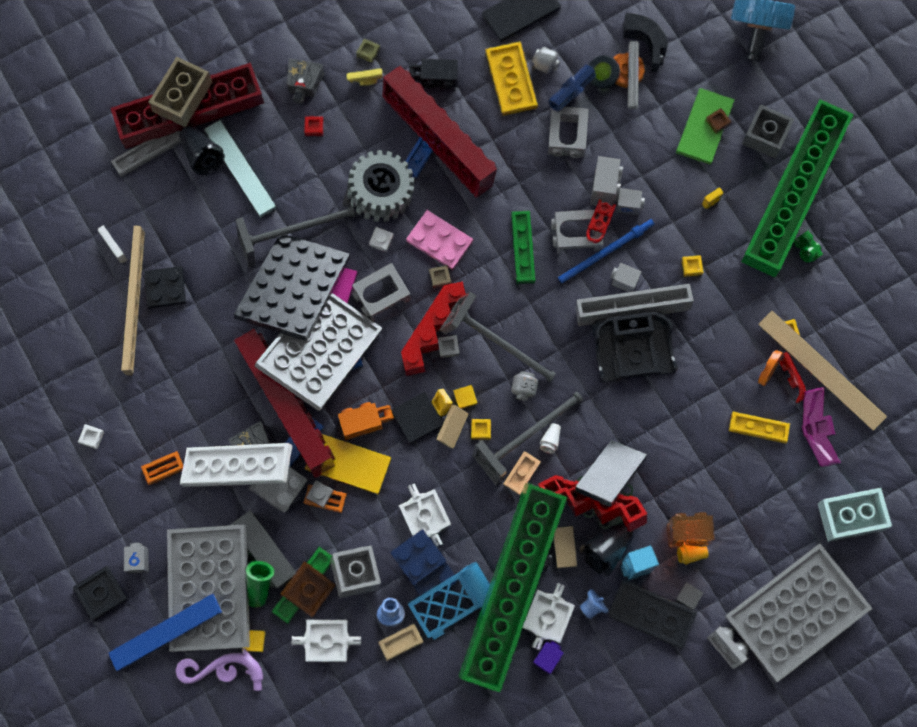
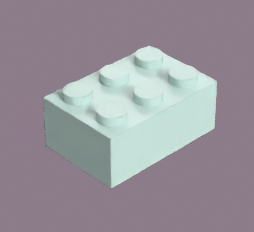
(854, 514)

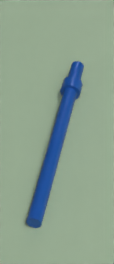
(635, 232)

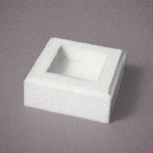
(91, 437)

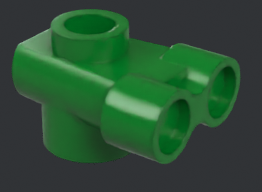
(809, 248)

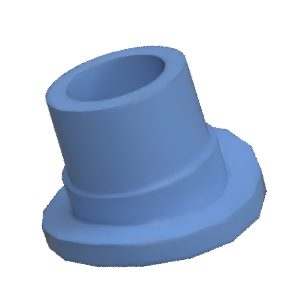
(593, 605)
(390, 612)

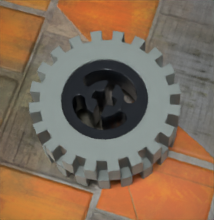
(391, 196)

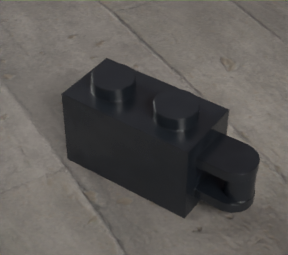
(436, 73)

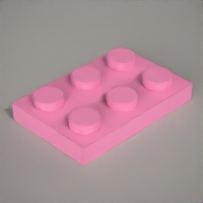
(439, 240)

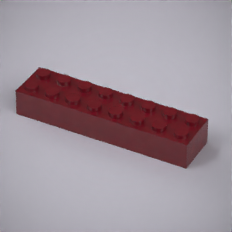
(228, 94)
(439, 131)
(288, 408)

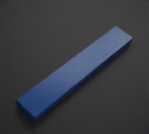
(165, 632)

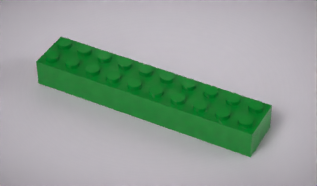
(797, 188)
(512, 587)

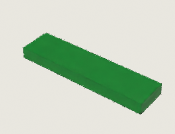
(523, 247)
(285, 609)

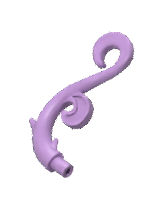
(254, 669)

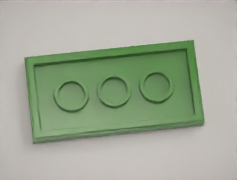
(698, 137)

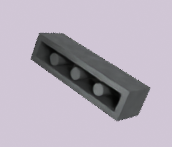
(264, 549)

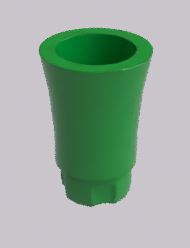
(258, 581)

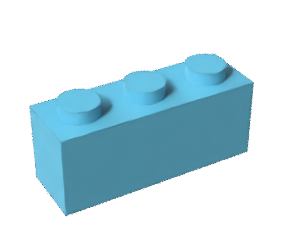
(639, 563)

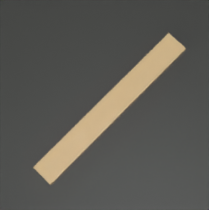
(133, 301)
(822, 370)

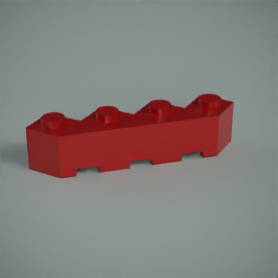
(424, 337)
(626, 507)

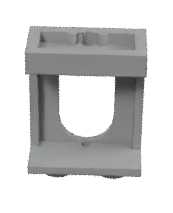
(568, 114)
(563, 242)
(372, 309)

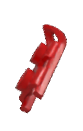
(599, 225)
(795, 379)

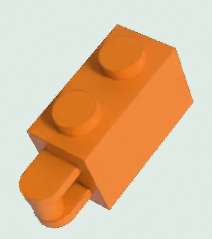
(363, 419)

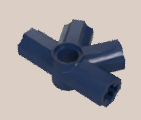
(571, 88)

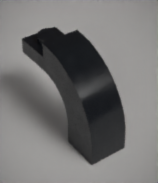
(648, 31)

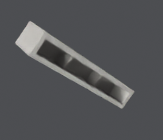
(663, 300)

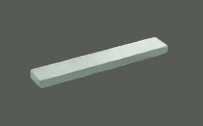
(241, 170)

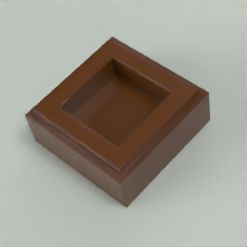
(718, 120)

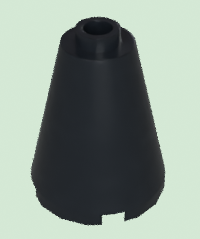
(201, 151)
(607, 549)

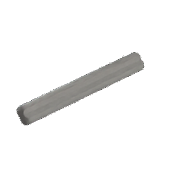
(633, 69)

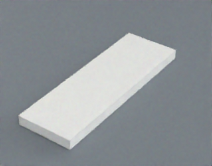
(236, 465)

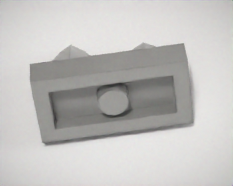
(732, 652)

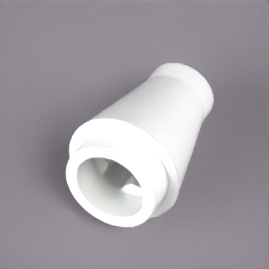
(550, 440)

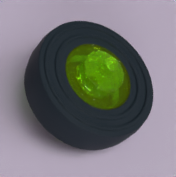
(606, 70)

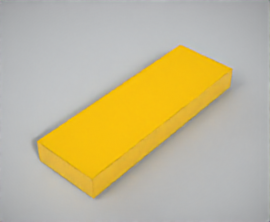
(759, 427)

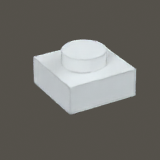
(381, 239)

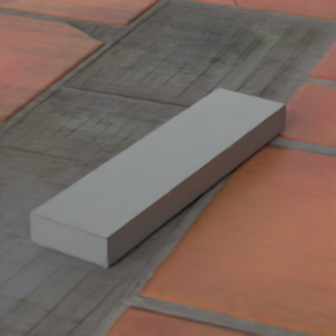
(144, 152)

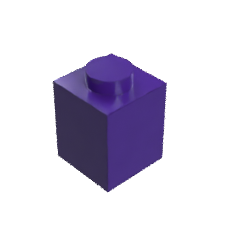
(548, 657)

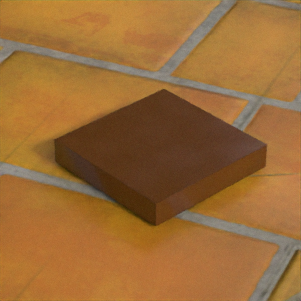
(308, 589)

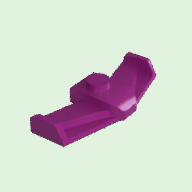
(818, 428)

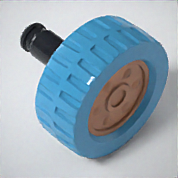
(762, 16)

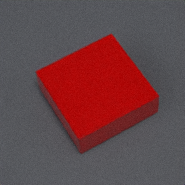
(314, 126)

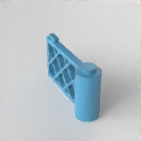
(475, 585)

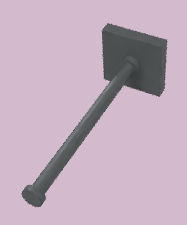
(247, 241)
(459, 314)
(490, 461)

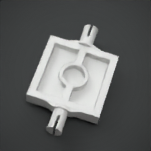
(425, 513)
(548, 616)
(326, 641)

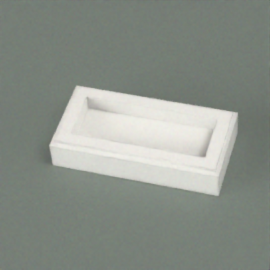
(111, 243)

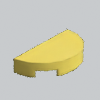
(365, 77)

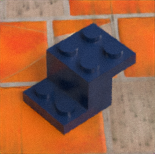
(423, 563)

